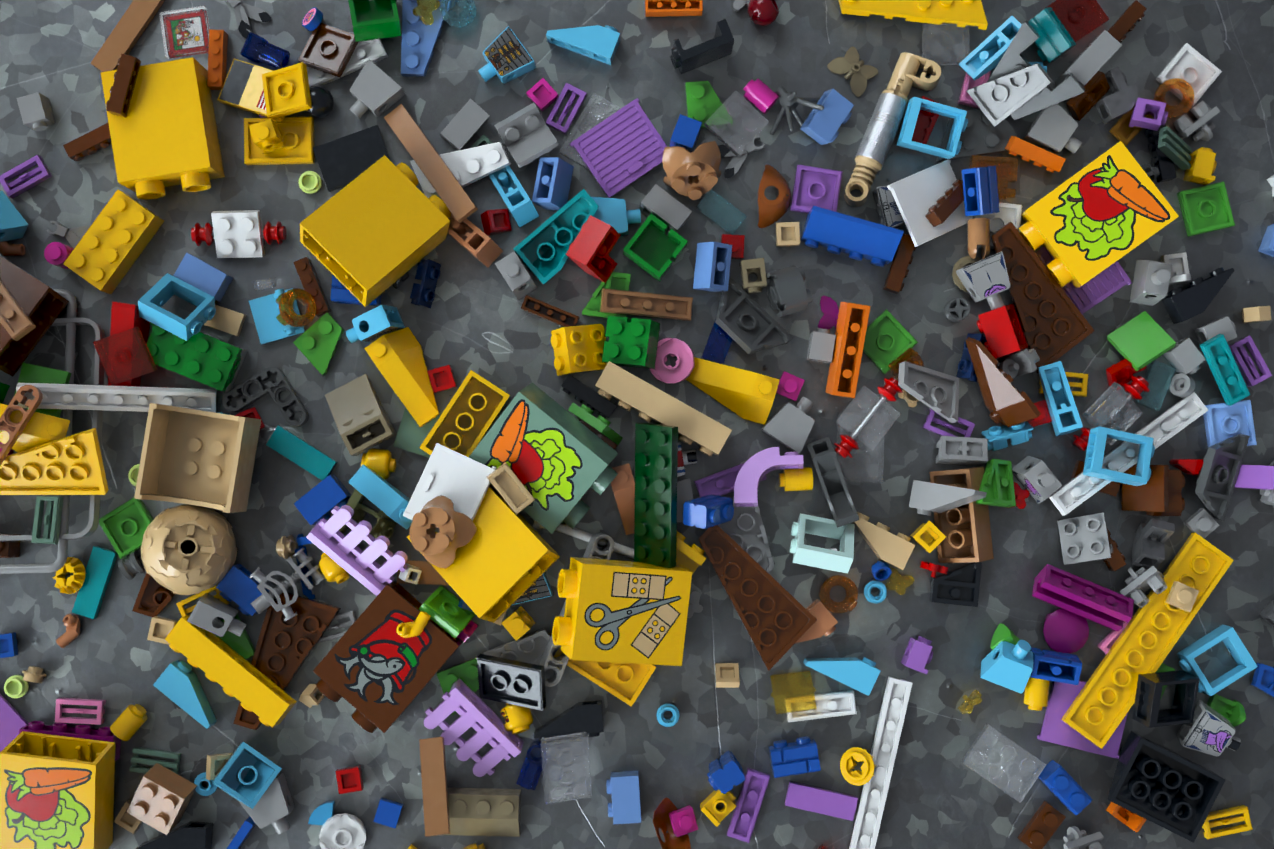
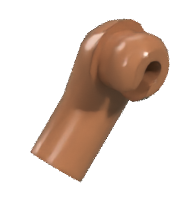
(11, 249)
(72, 625)

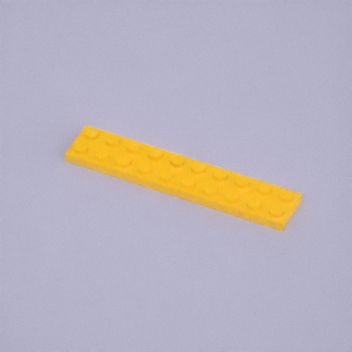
(1144, 643)

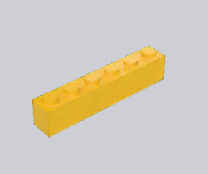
(231, 671)

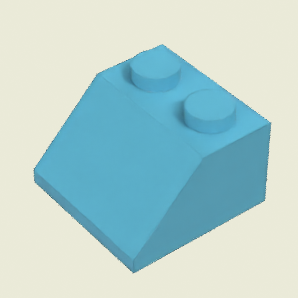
(246, 775)

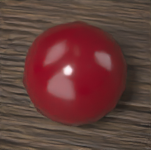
(763, 11)

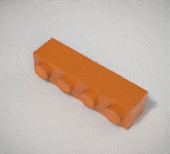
(667, 8)
(217, 59)
(1034, 153)

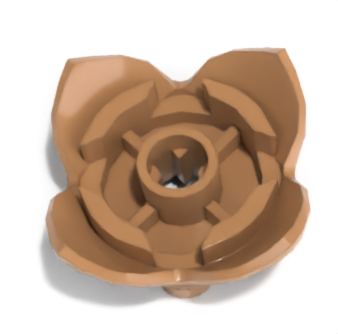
(692, 172)
(454, 531)

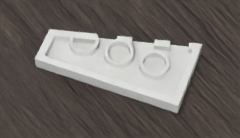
(468, 165)

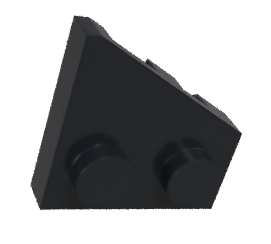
(958, 586)

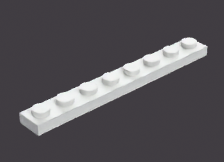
(119, 397)
(1126, 454)
(884, 754)

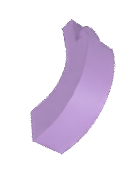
(756, 468)

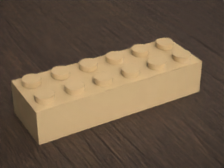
(662, 408)

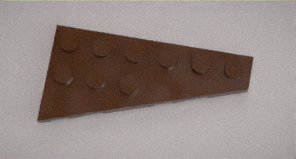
(1043, 308)
(765, 607)
(286, 645)

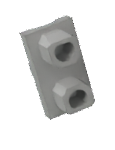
(1203, 114)
(1019, 362)
(1141, 581)
(1080, 840)

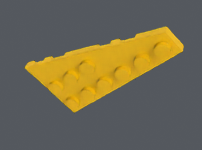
(923, 11)
(56, 468)

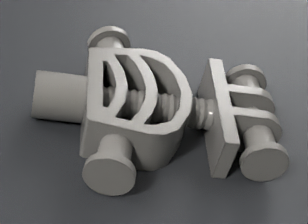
(267, 599)

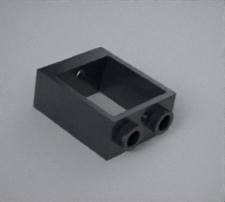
(1149, 694)

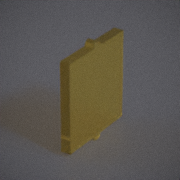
(793, 692)

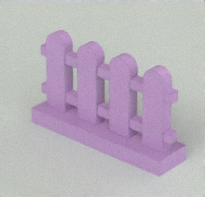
(350, 557)
(482, 719)

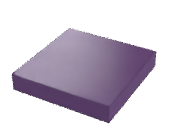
(815, 188)

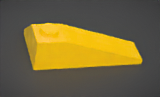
(404, 368)
(741, 391)
(38, 431)

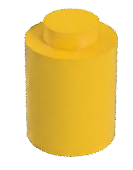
(796, 479)
(1036, 694)
(129, 722)

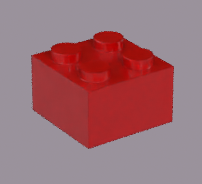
(1002, 331)

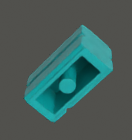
(1053, 38)

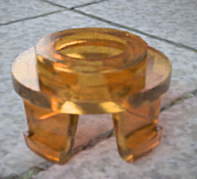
(1187, 100)
(287, 314)
(850, 600)

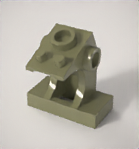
(384, 524)

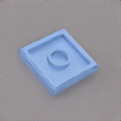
(1227, 421)

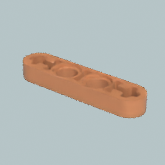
(15, 429)

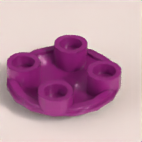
(1065, 631)

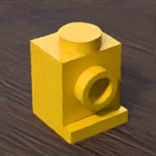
(267, 136)
(1202, 166)
(928, 536)
(518, 623)
(709, 808)

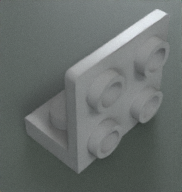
(526, 135)

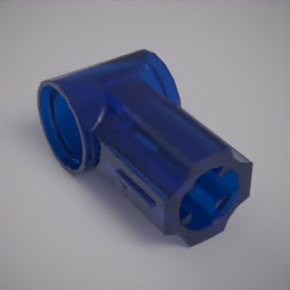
(259, 50)
(531, 768)

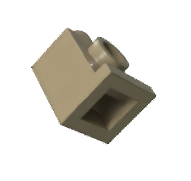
(756, 267)

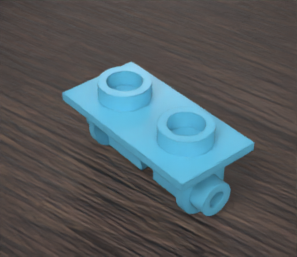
(998, 435)

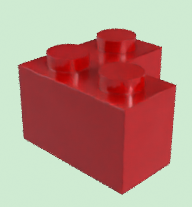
(592, 248)

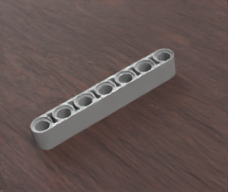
(559, 663)

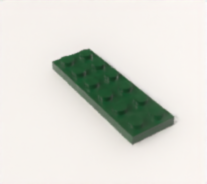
(655, 494)

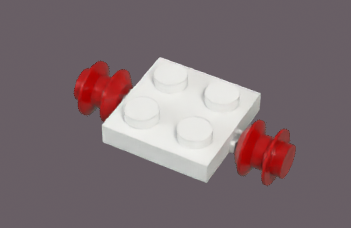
(238, 234)

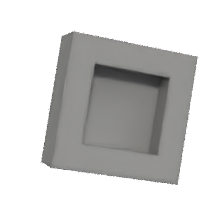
(1201, 523)

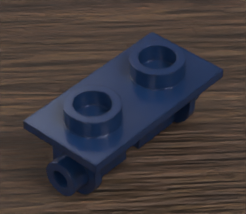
(424, 293)
(965, 366)

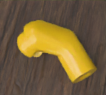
(413, 628)

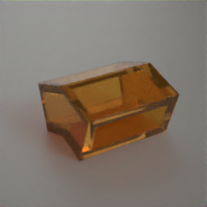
(909, 356)

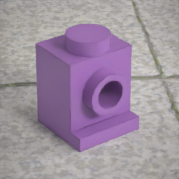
(1148, 107)
(918, 654)

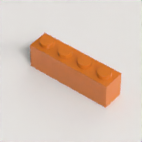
(847, 349)

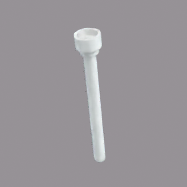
(585, 536)

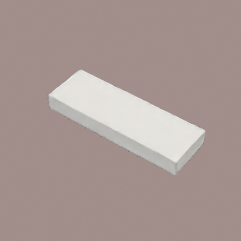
(828, 705)

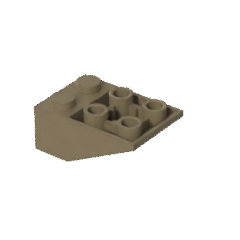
(359, 416)

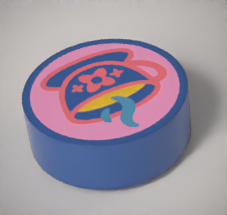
(312, 19)

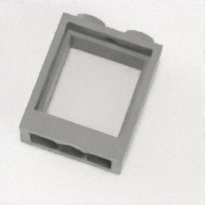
(1091, 59)

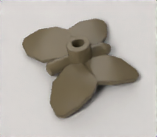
(853, 67)

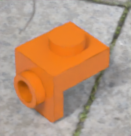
(1127, 817)

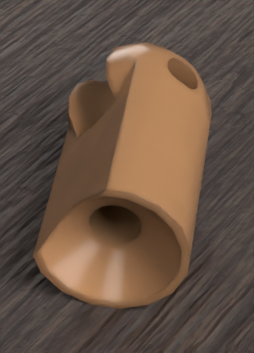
(978, 234)

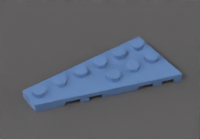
(418, 40)

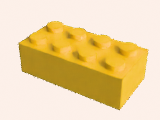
(113, 242)
(466, 416)

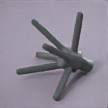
(789, 103)

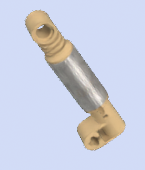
(886, 120)

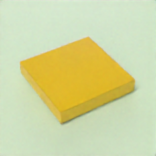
(286, 91)

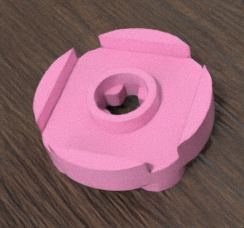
(684, 361)

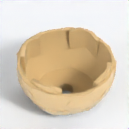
(192, 572)

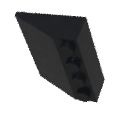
(1164, 787)

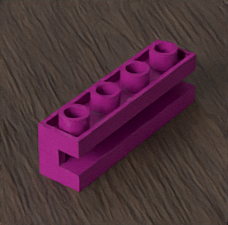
(1083, 597)
(79, 731)

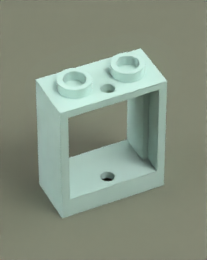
(821, 557)

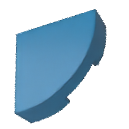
(322, 813)

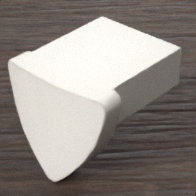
(1180, 268)

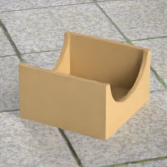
(197, 458)

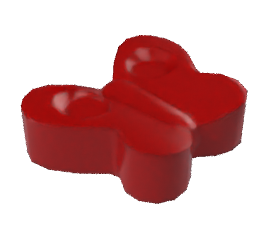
(1020, 496)
(934, 568)

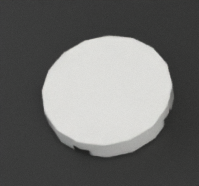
(343, 832)

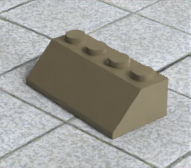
(484, 811)

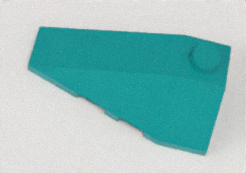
(547, 246)

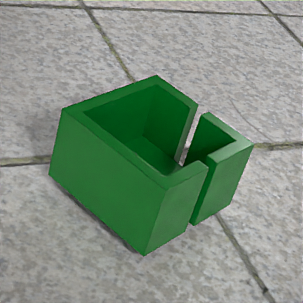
(374, 19)
(653, 248)
(631, 342)

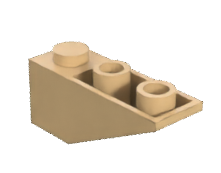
(884, 544)

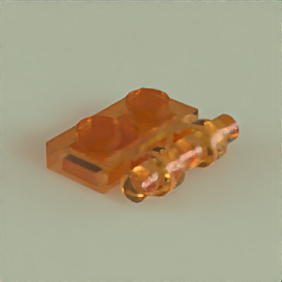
(1006, 172)

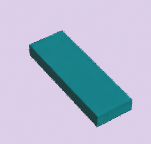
(1225, 369)
(301, 453)
(96, 582)

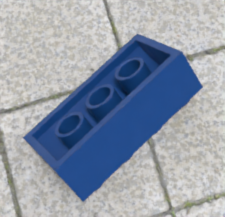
(851, 236)

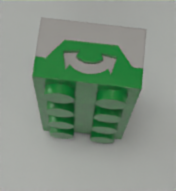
(199, 358)

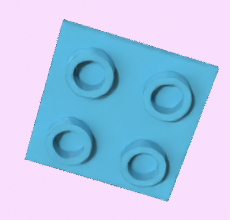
(264, 314)

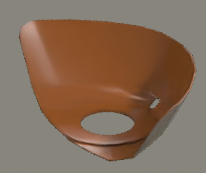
(772, 210)
(662, 820)

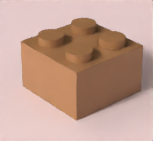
(161, 798)

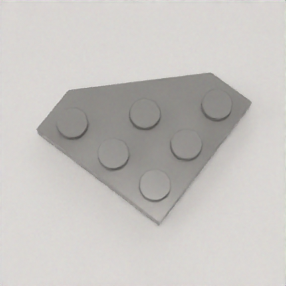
(749, 533)

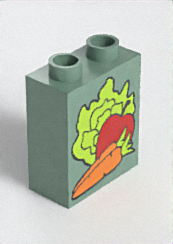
(549, 455)

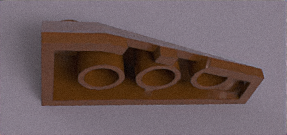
(1000, 397)
(152, 595)

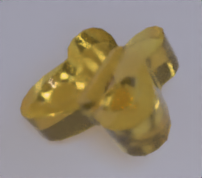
(425, 9)
(899, 582)
(968, 704)

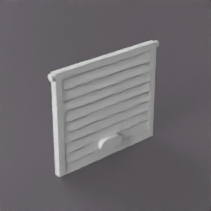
(919, 193)
(454, 477)

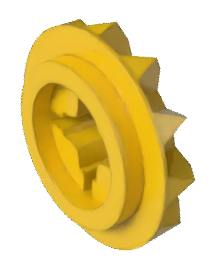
(75, 581)
(848, 763)

